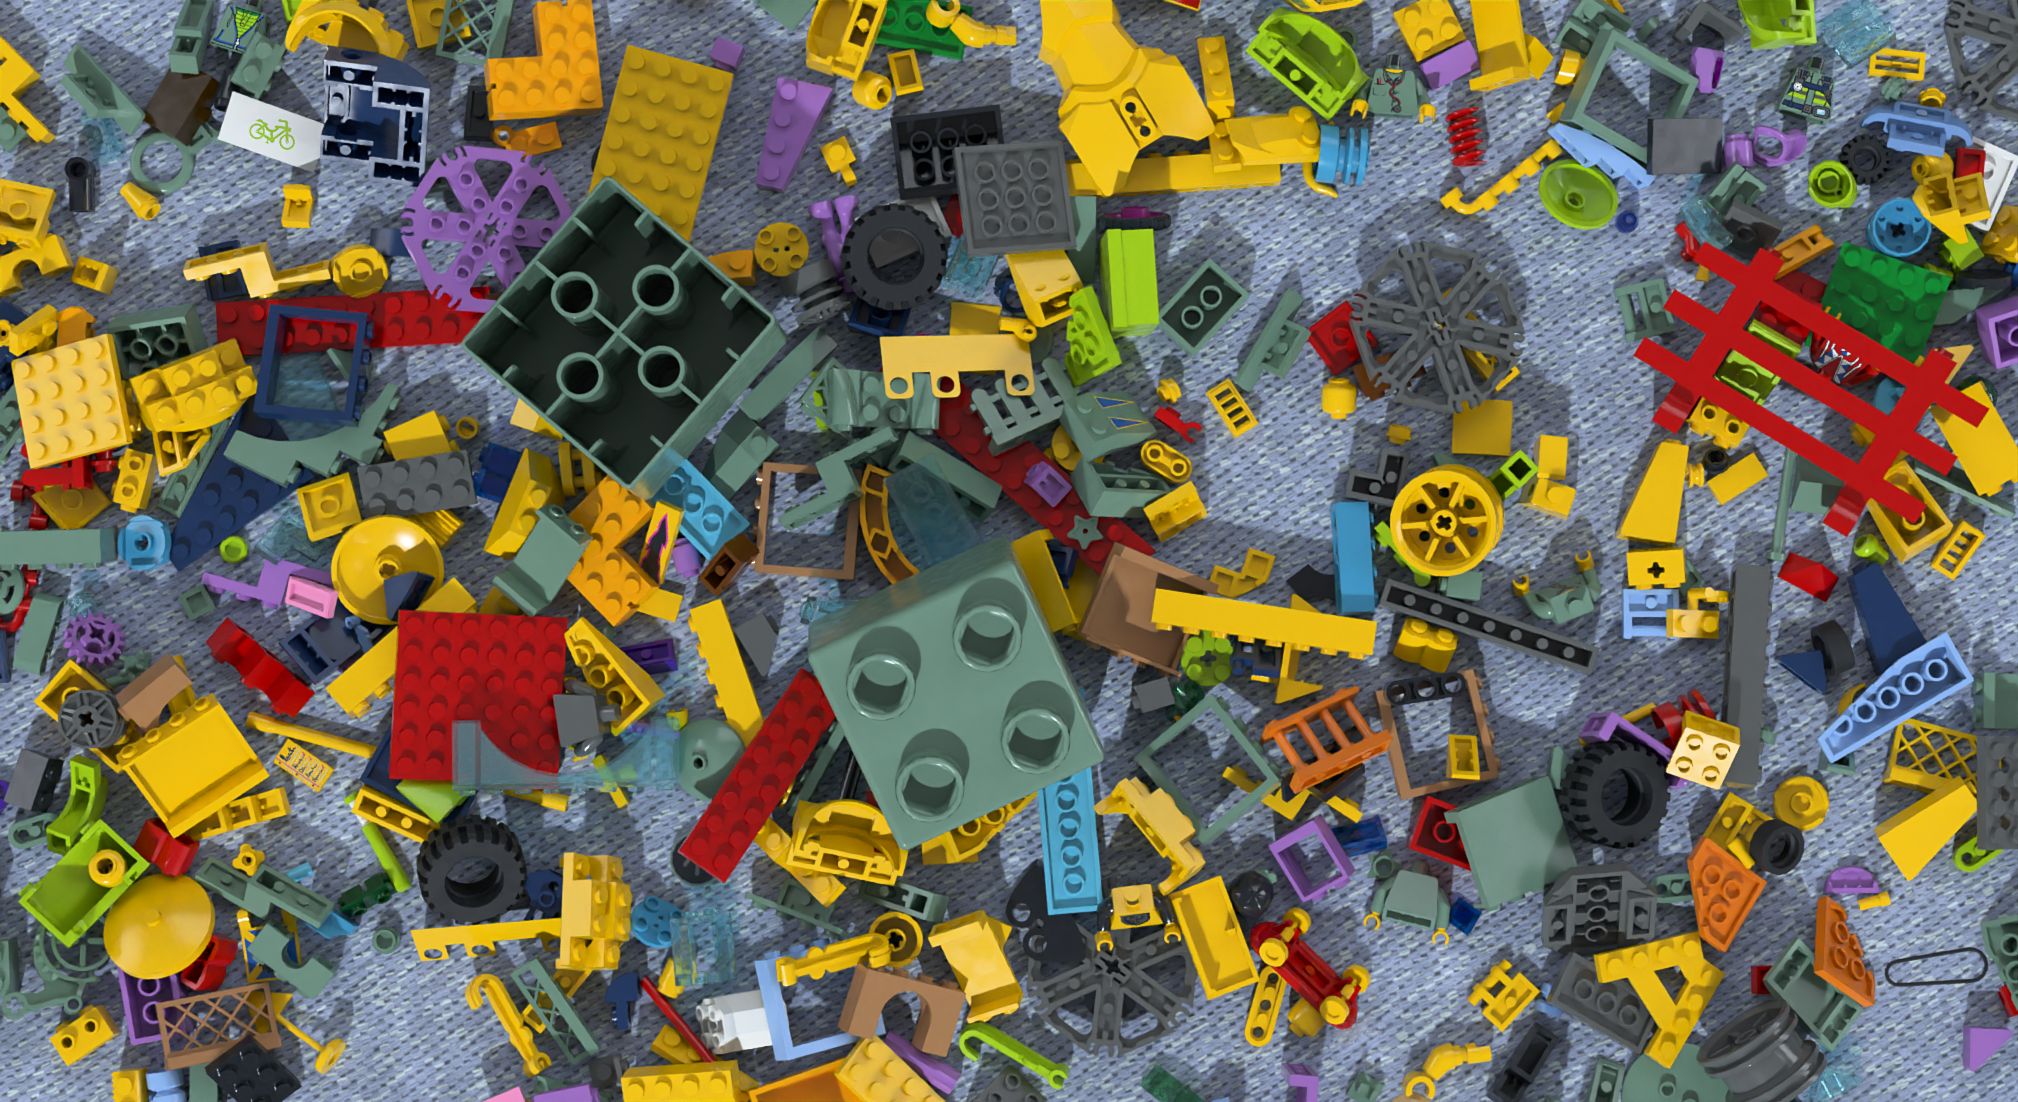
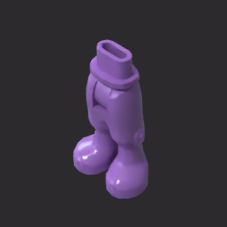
(831, 237)

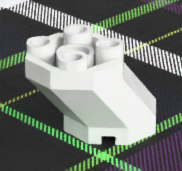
(734, 1022)

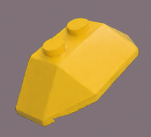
(178, 449)
(531, 488)

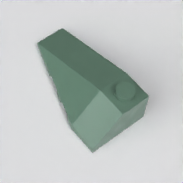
(2001, 945)

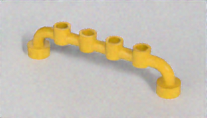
(1510, 181)

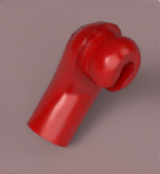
(1691, 243)

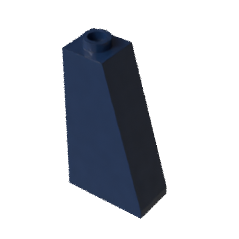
(1882, 617)

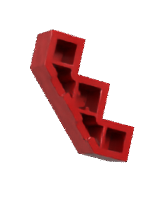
(259, 668)

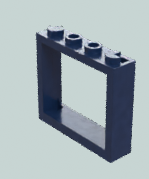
(271, 358)

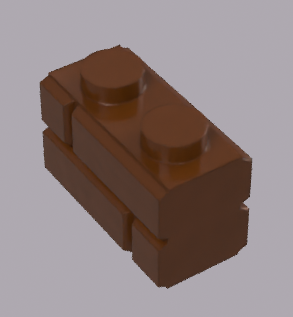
(729, 564)

